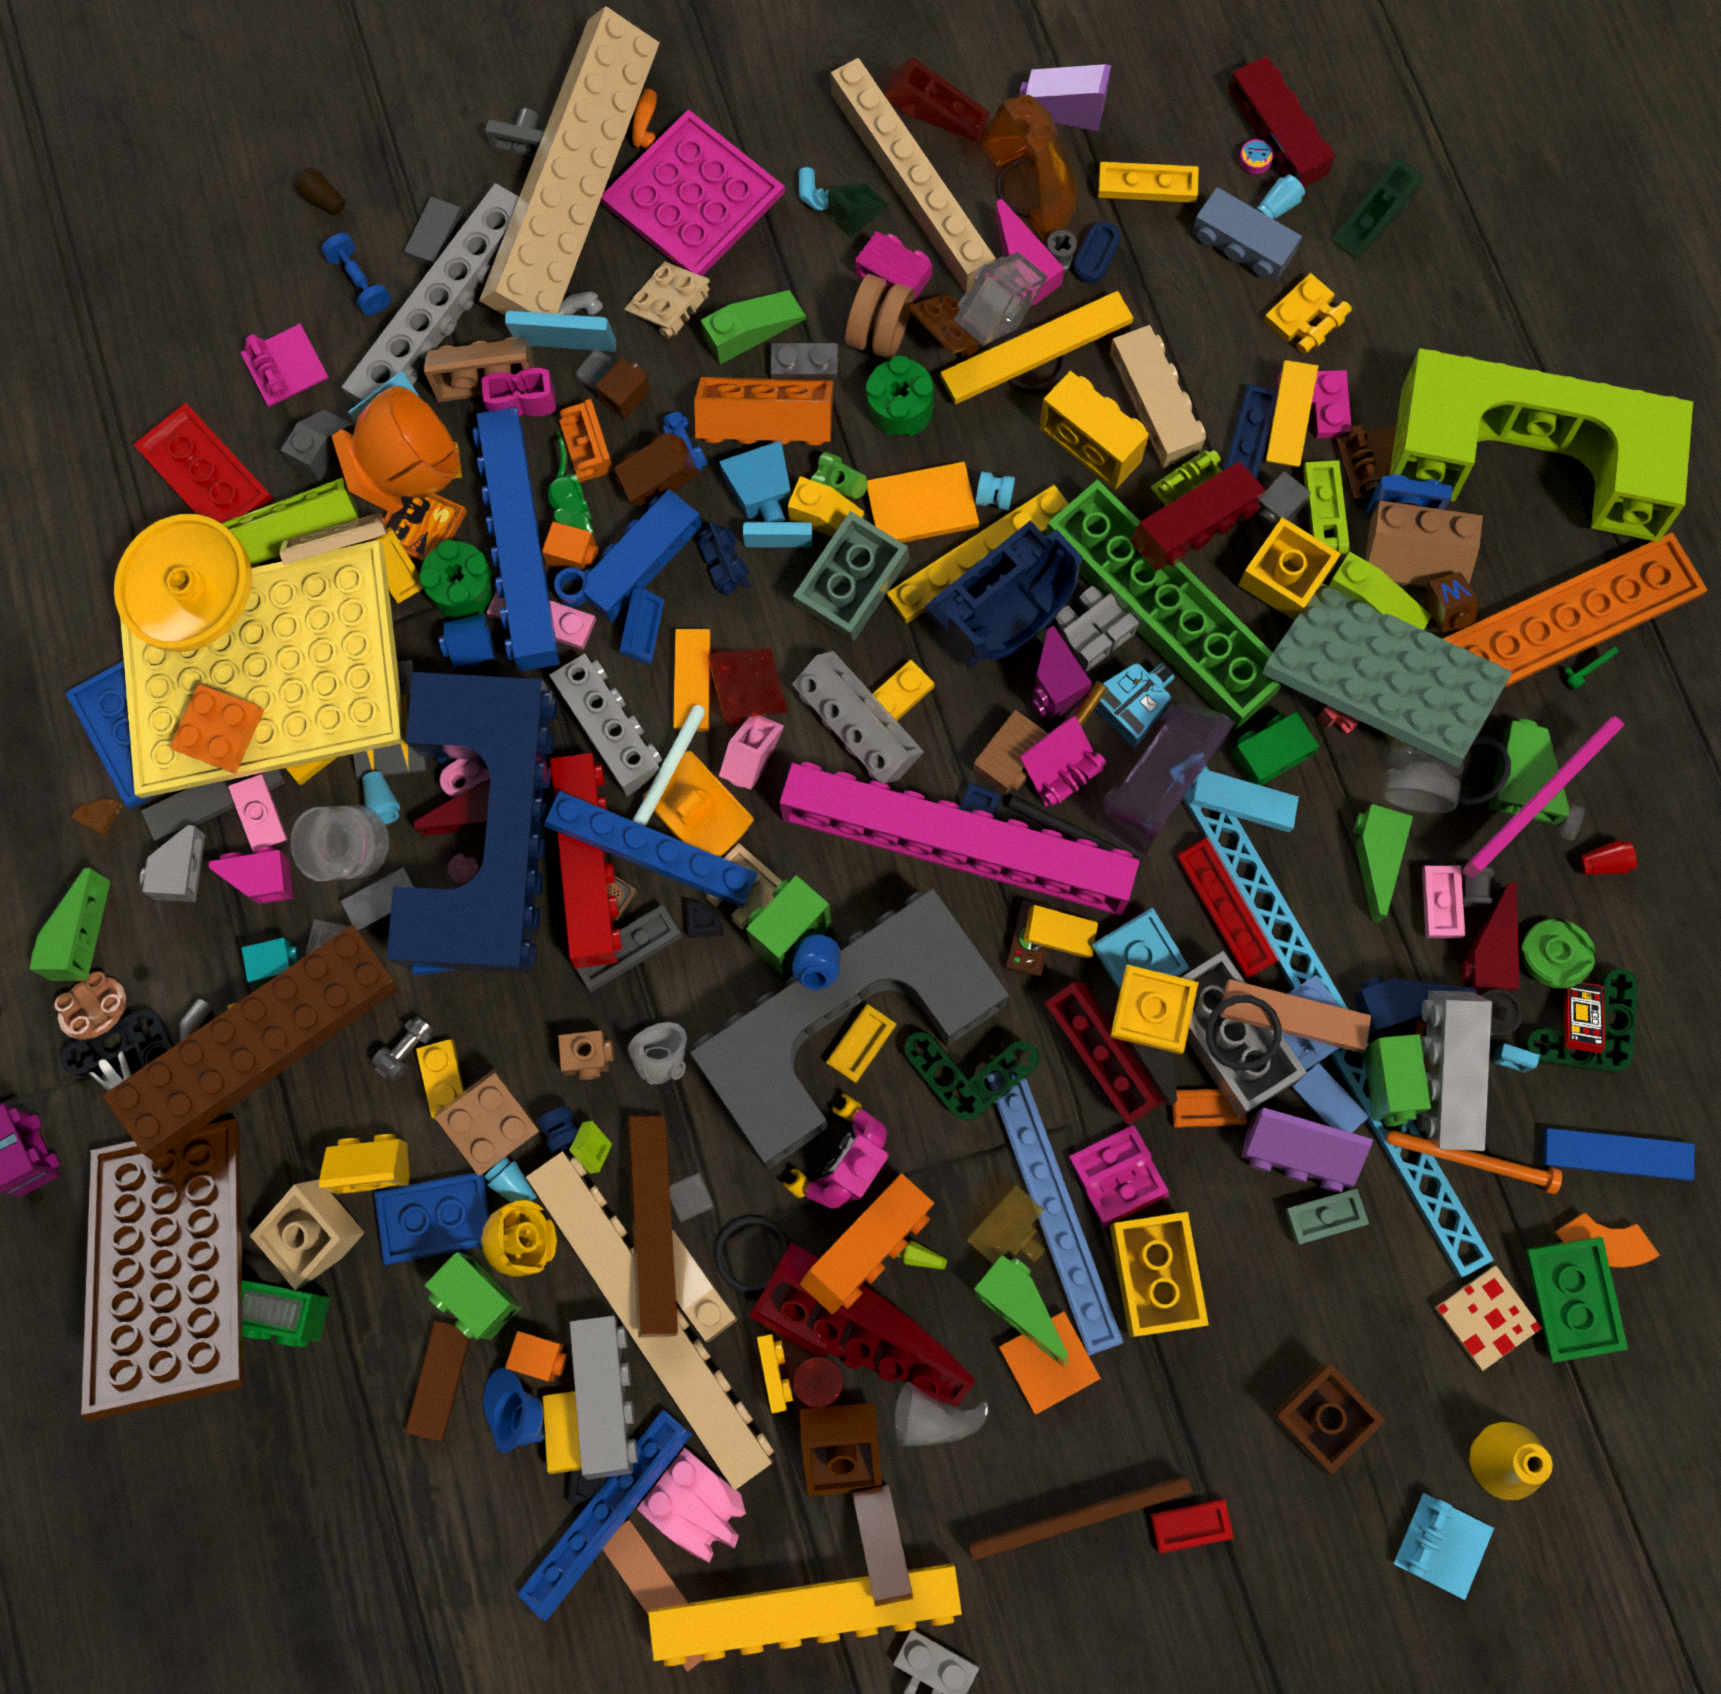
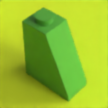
(1531, 768)

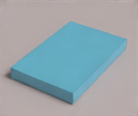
(562, 330)

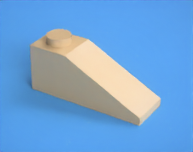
(698, 1295)

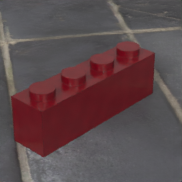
(1280, 121)
(1198, 516)
(1105, 1056)

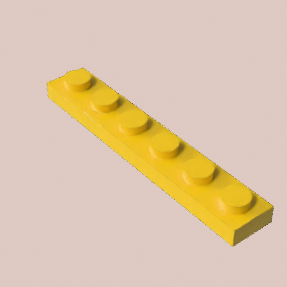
(917, 591)

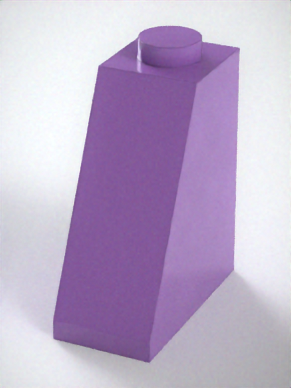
(1071, 94)

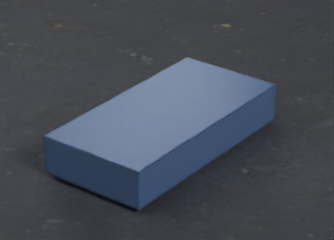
(1329, 1100)

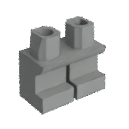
(1096, 631)

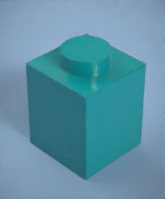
(268, 960)

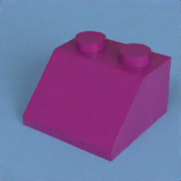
(1059, 680)

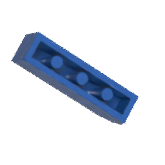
(635, 559)

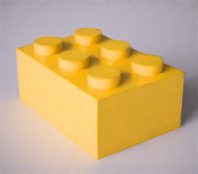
(1093, 429)
(1158, 1274)

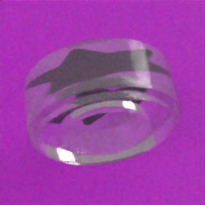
(1570, 826)

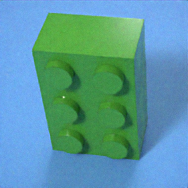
(786, 920)

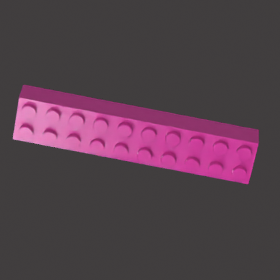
(958, 838)

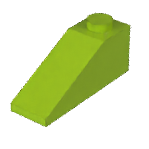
(1371, 585)

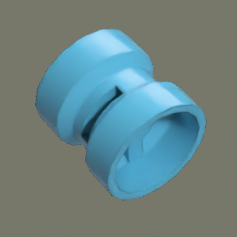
(988, 486)

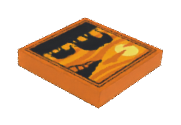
(425, 523)

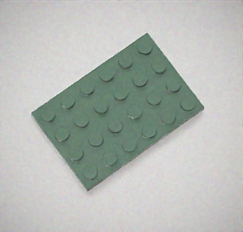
(1388, 674)

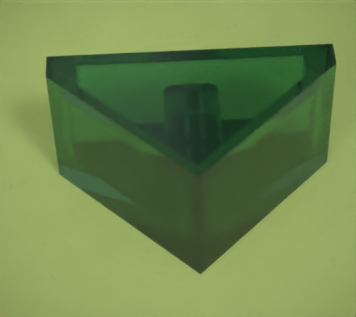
(854, 206)

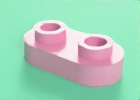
(467, 769)

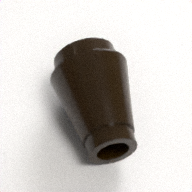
(319, 191)

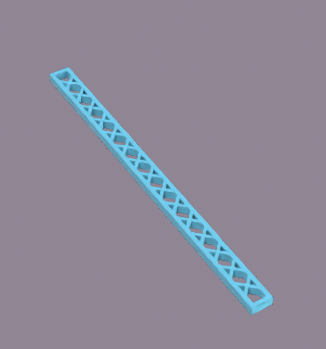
(1356, 1086)

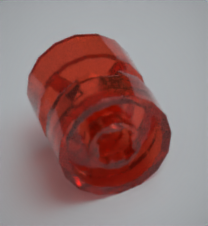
(818, 1382)

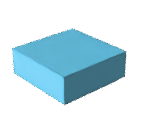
(1515, 1058)

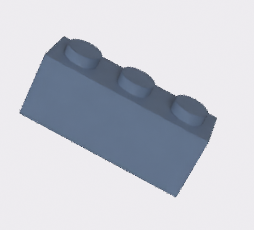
(1246, 235)

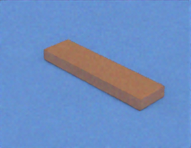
(1300, 1017)
(645, 1574)

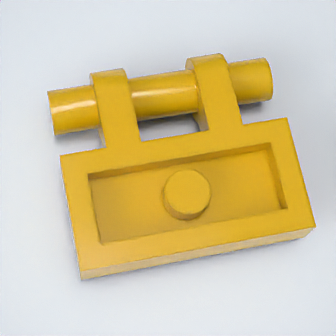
(1300, 307)

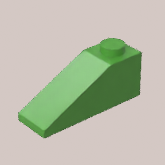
(749, 323)
(1380, 852)
(70, 935)
(1014, 1298)

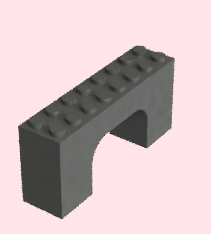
(908, 953)

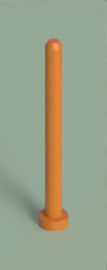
(1549, 1180)

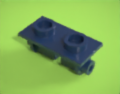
(720, 546)

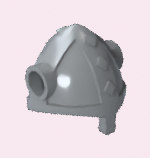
(659, 1052)

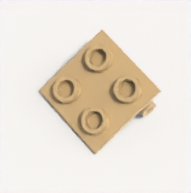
(669, 297)

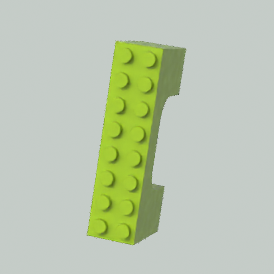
(1624, 436)

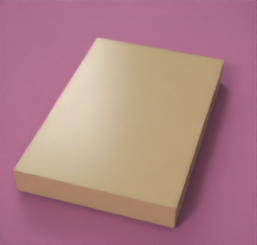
(332, 538)

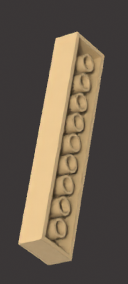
(571, 167)

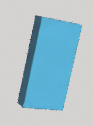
(778, 534)

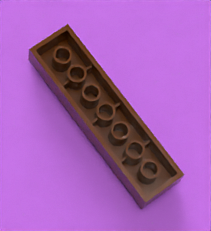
(250, 1043)

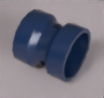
(558, 1129)

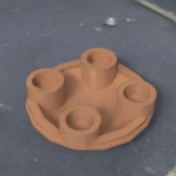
(91, 1007)

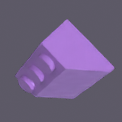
(1305, 1150)

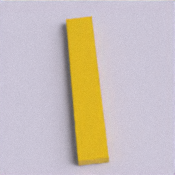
(1036, 347)

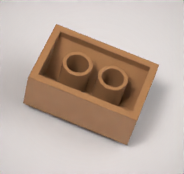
(458, 371)
(1422, 542)

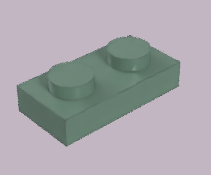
(1326, 1216)

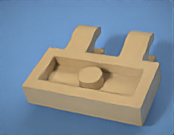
(761, 890)

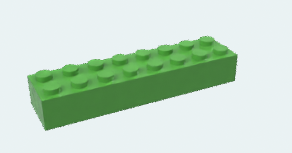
(1171, 606)

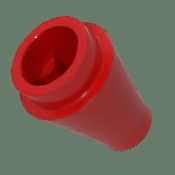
(1609, 859)

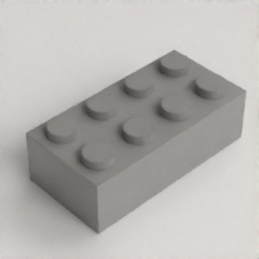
(1237, 1043)
(1456, 1069)

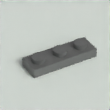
(639, 942)

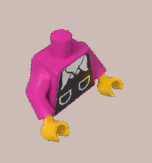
(852, 1163)

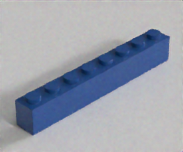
(517, 540)

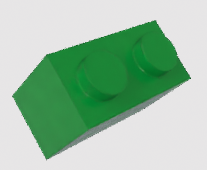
(1275, 749)

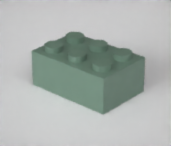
(851, 576)

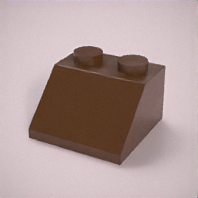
(840, 1449)

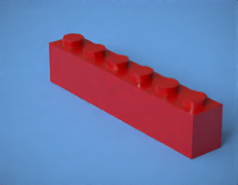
(586, 871)

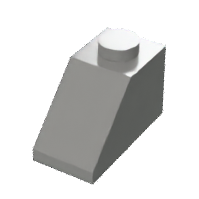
(175, 867)

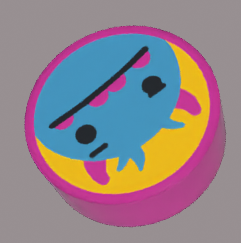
(1256, 156)

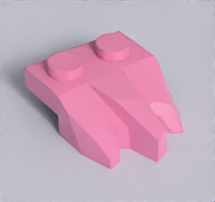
(693, 1506)

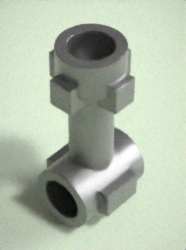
(390, 1063)

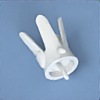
(109, 1074)

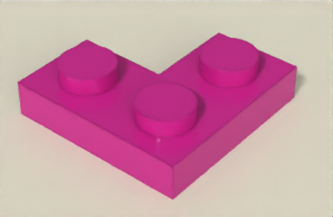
(1330, 404)

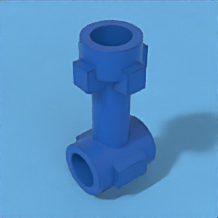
(676, 425)

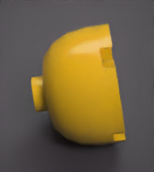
(518, 1239)

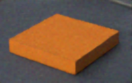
(1040, 1376)

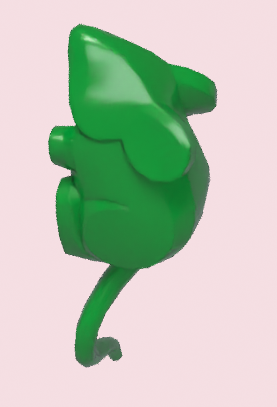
(567, 496)

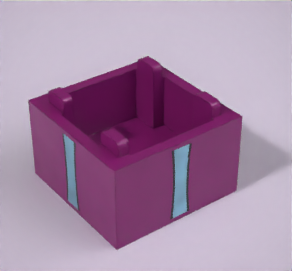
(23, 1153)

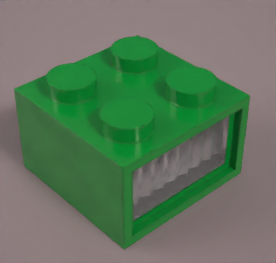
(282, 1312)

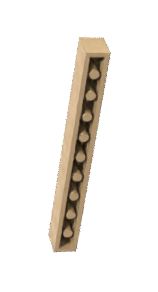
(675, 1359)

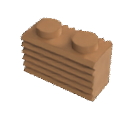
(1000, 760)

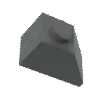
(311, 443)

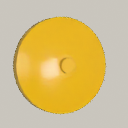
(182, 583)

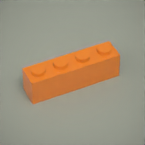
(866, 1244)

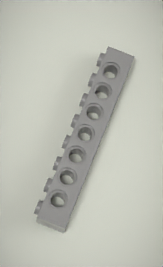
(436, 286)

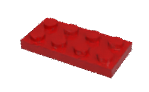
(201, 467)

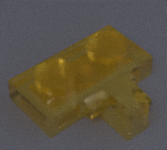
(1009, 1228)

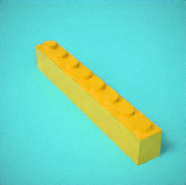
(798, 1614)

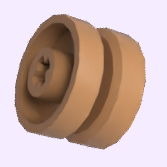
(879, 316)

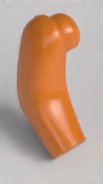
(642, 117)

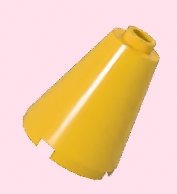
(1509, 1461)

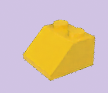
(365, 1166)

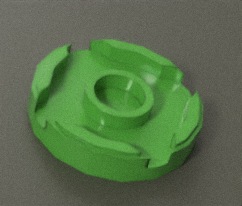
(1557, 953)

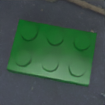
(1576, 1299)

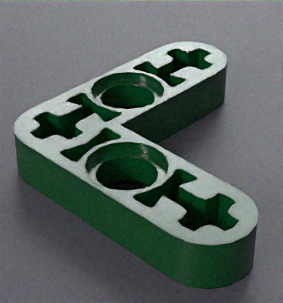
(1596, 1061)
(976, 1085)

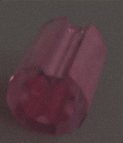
(463, 869)

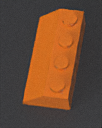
(763, 410)

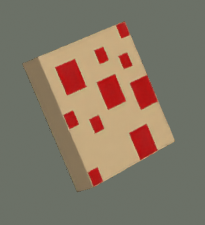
(1487, 1318)

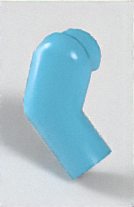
(809, 193)

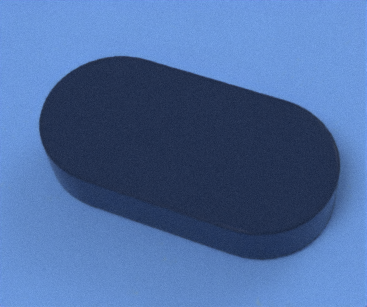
(1096, 252)

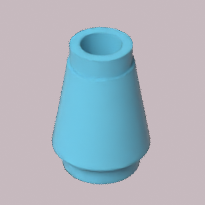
(1282, 197)
(380, 797)
(509, 1181)

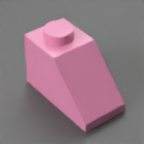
(750, 751)

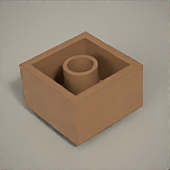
(486, 1122)

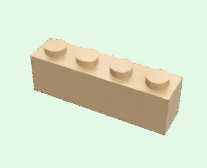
(1157, 396)

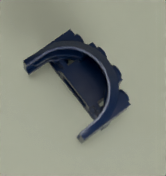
(998, 605)

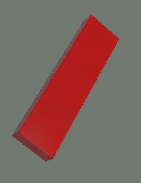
(1228, 907)

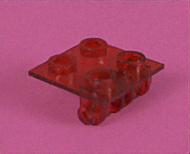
(747, 684)

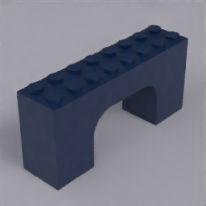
(493, 915)

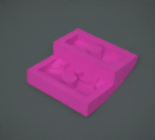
(1119, 1176)

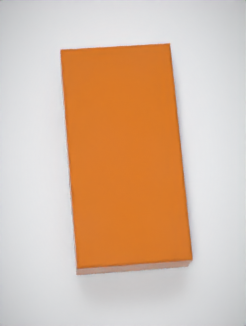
(1204, 1109)

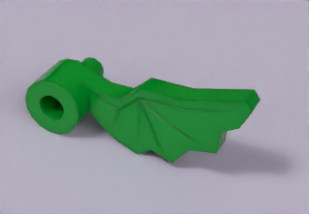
(1577, 680)

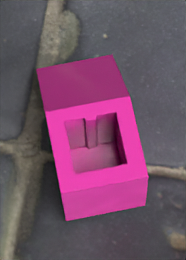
(260, 876)

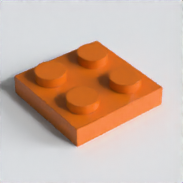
(217, 728)

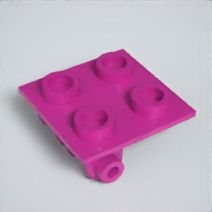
(283, 364)
(1061, 762)

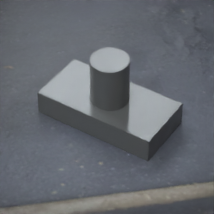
(517, 138)

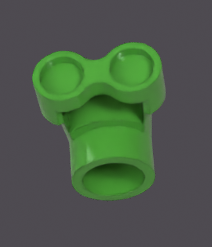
(840, 476)

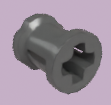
(1062, 246)
(1478, 890)

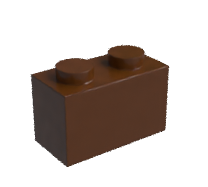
(656, 469)

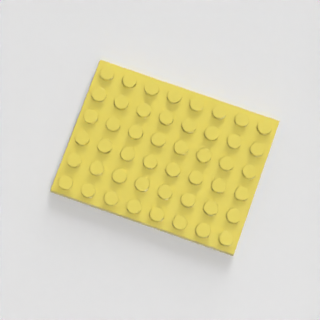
(305, 650)

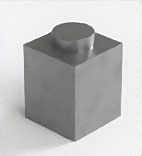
(1281, 500)

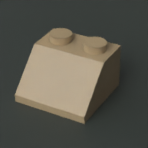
(306, 1233)

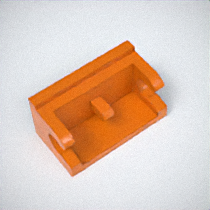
(585, 441)

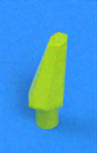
(918, 1255)

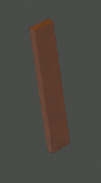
(652, 1227)
(1079, 1517)

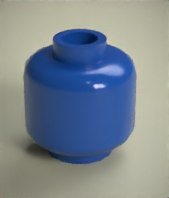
(816, 961)

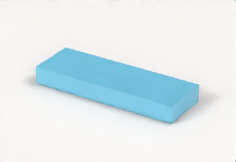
(1245, 800)

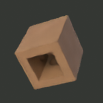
(585, 1054)

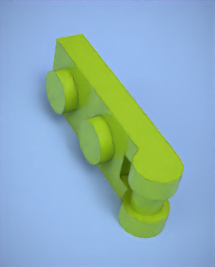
(1326, 503)

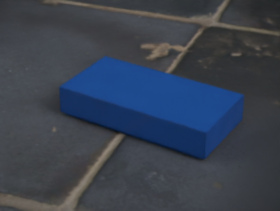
(642, 625)

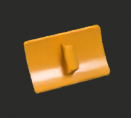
(701, 808)

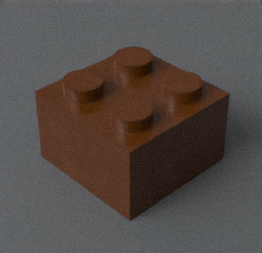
(1327, 1418)

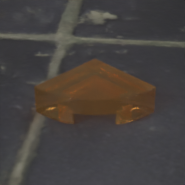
(98, 814)

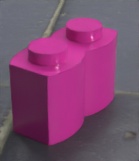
(527, 390)

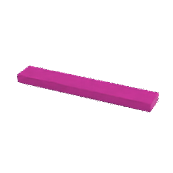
(1542, 797)

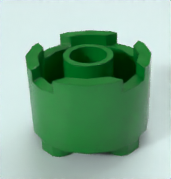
(900, 397)
(441, 575)

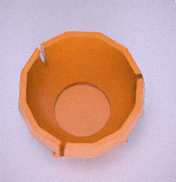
(397, 451)

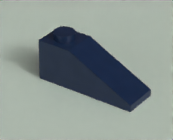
(1396, 1001)

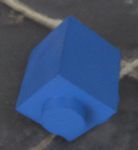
(467, 641)

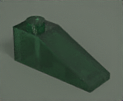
(1380, 207)

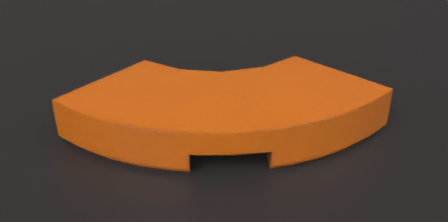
(1623, 1246)

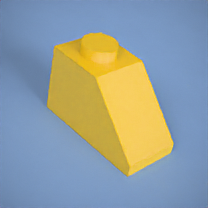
(820, 506)

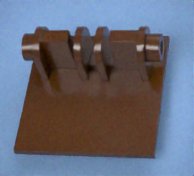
(938, 317)
(1366, 458)

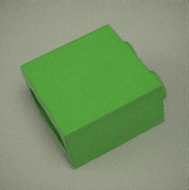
(1396, 1079)

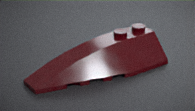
(865, 1335)

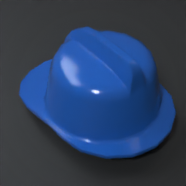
(511, 1412)

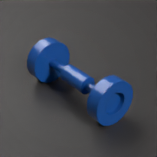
(338, 250)

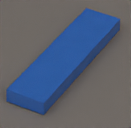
(1618, 1154)

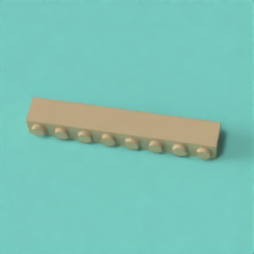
(910, 172)

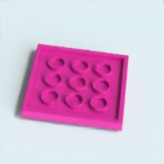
(692, 194)

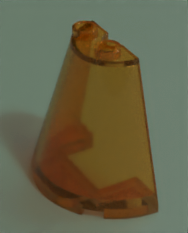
(1028, 129)

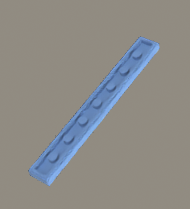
(1059, 1218)

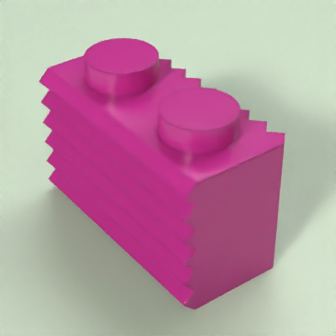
(890, 260)

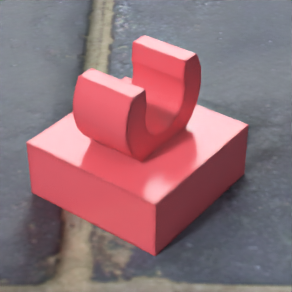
(1330, 716)

